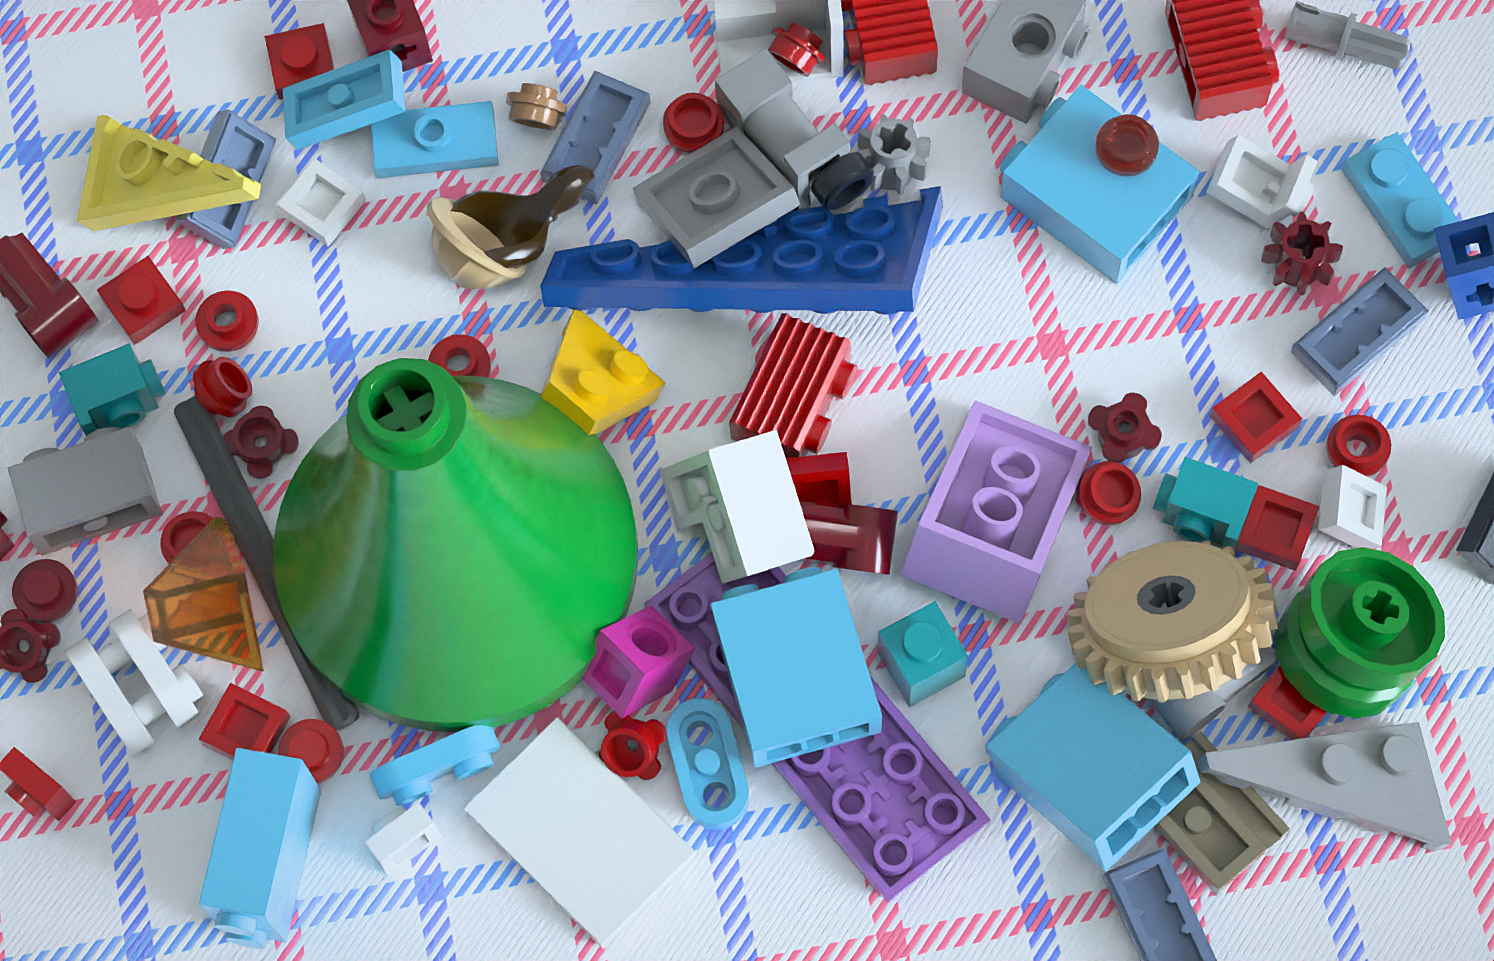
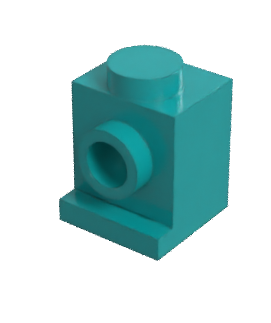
(112, 389)
(1205, 503)

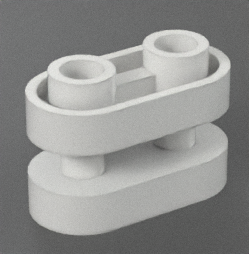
(171, 689)

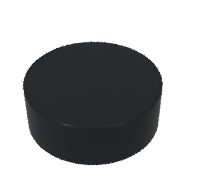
(842, 181)

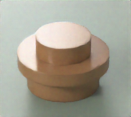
(535, 106)

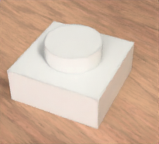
(321, 202)
(1352, 507)
(401, 836)

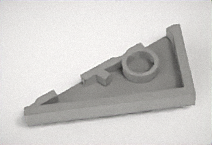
(1366, 775)

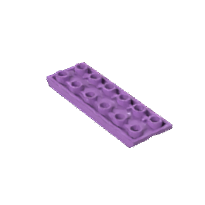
(876, 796)

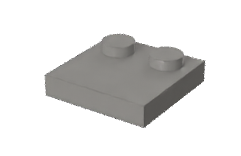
(716, 196)

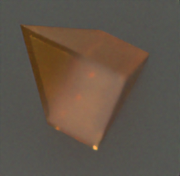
(205, 601)

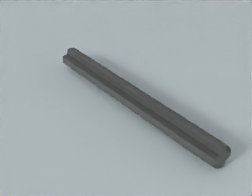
(255, 544)

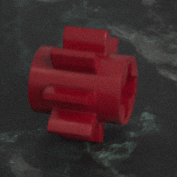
(1316, 248)

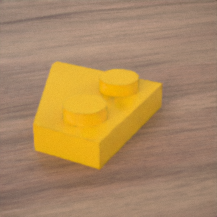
(597, 377)

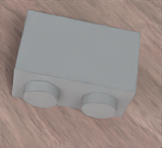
(84, 489)

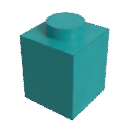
(922, 653)

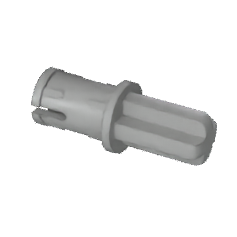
(1346, 36)

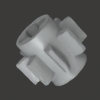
(894, 153)

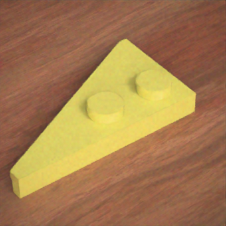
(148, 179)

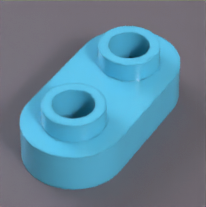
(707, 765)
(410, 775)

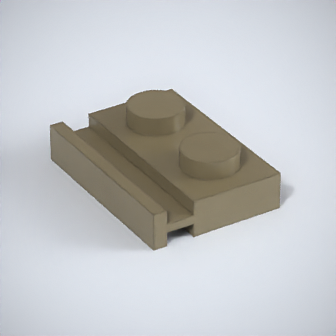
(1220, 826)

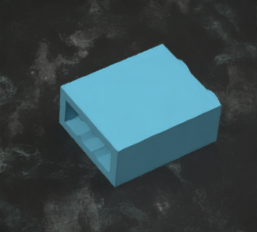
(1080, 202)
(795, 665)
(1092, 764)
(260, 847)

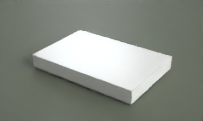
(580, 832)

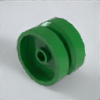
(1359, 632)

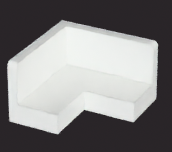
(747, 28)
(744, 503)

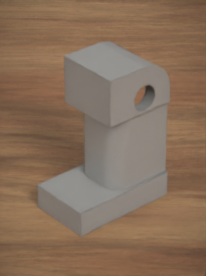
(762, 105)

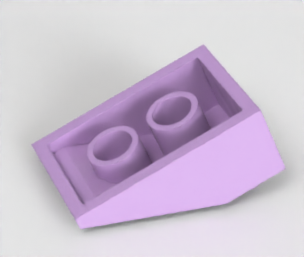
(996, 511)

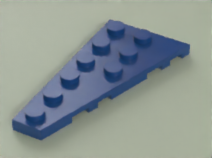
(796, 263)

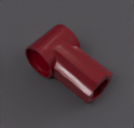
(44, 303)
(852, 536)

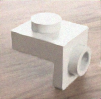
(1261, 182)

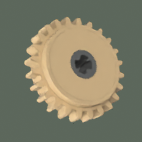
(1172, 620)

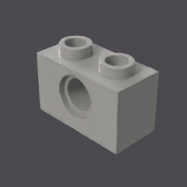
(1018, 81)

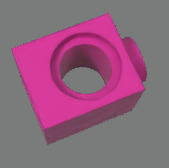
(637, 661)

